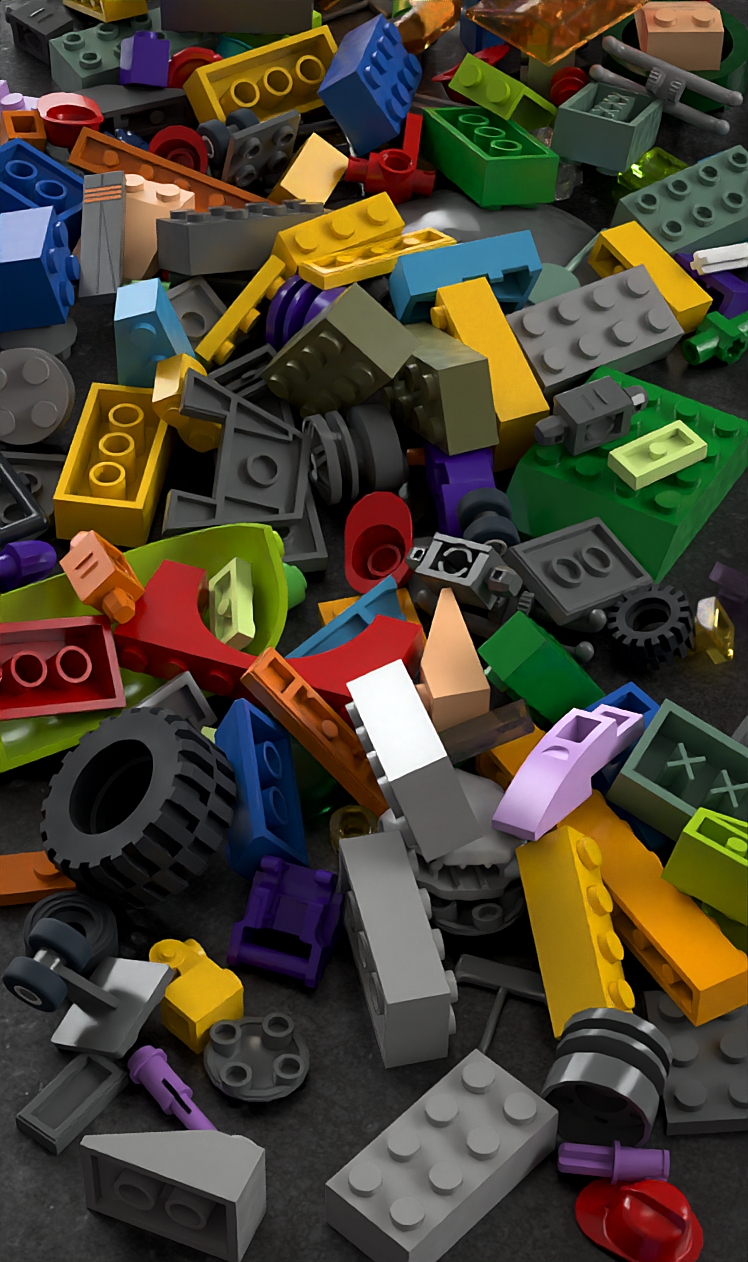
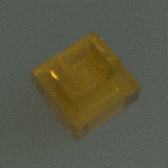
(713, 632)

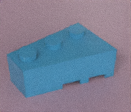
(505, 260)
(146, 332)

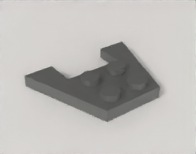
(257, 466)

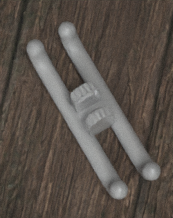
(668, 83)

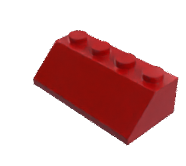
(58, 668)

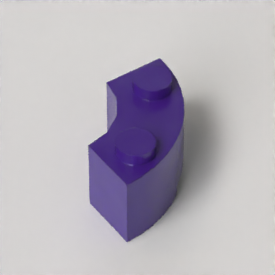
(454, 477)

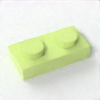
(657, 455)
(232, 605)

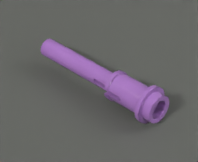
(150, 1069)

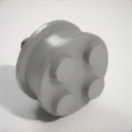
(34, 395)

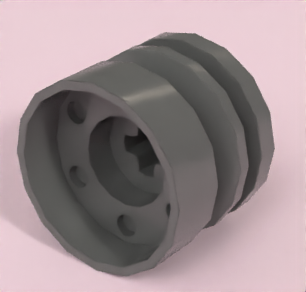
(353, 453)
(608, 1078)

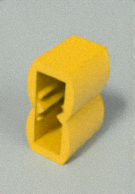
(166, 400)

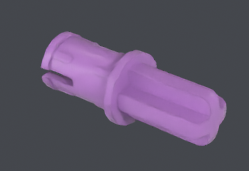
(615, 1162)

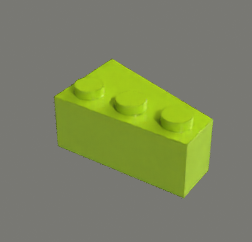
(713, 863)

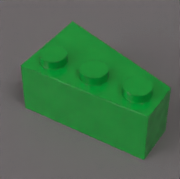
(538, 669)

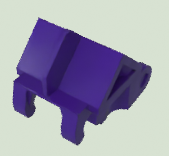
(296, 903)

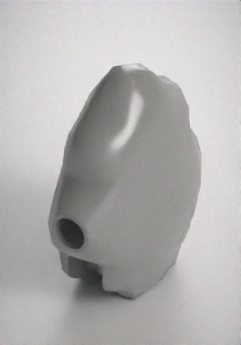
(478, 868)

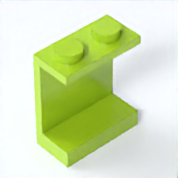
(502, 94)

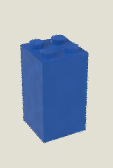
(35, 270)

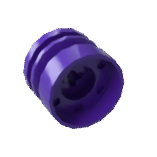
(295, 307)

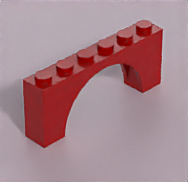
(171, 639)

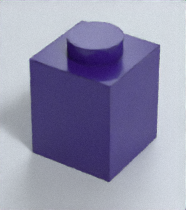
(144, 60)

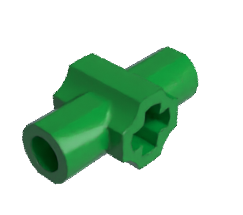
(718, 338)

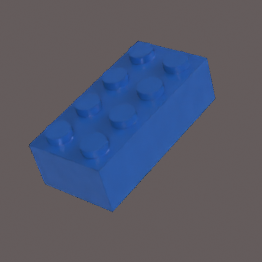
(371, 84)

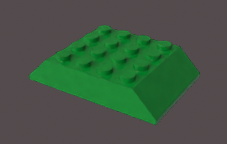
(654, 522)

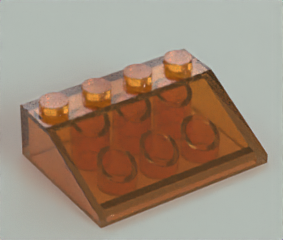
(550, 27)

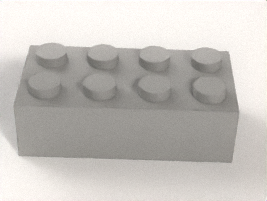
(604, 323)
(410, 762)
(396, 949)
(441, 1164)

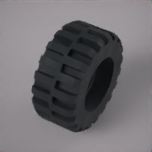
(138, 808)

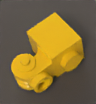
(197, 992)

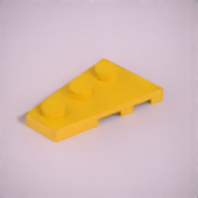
(241, 314)

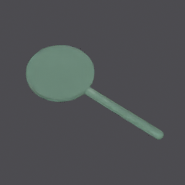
(559, 280)

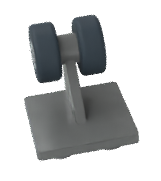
(249, 147)
(484, 519)
(105, 1008)

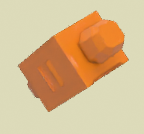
(102, 576)

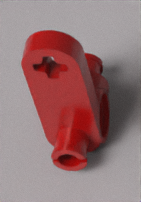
(394, 168)

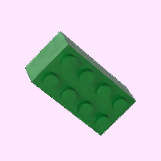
(488, 157)

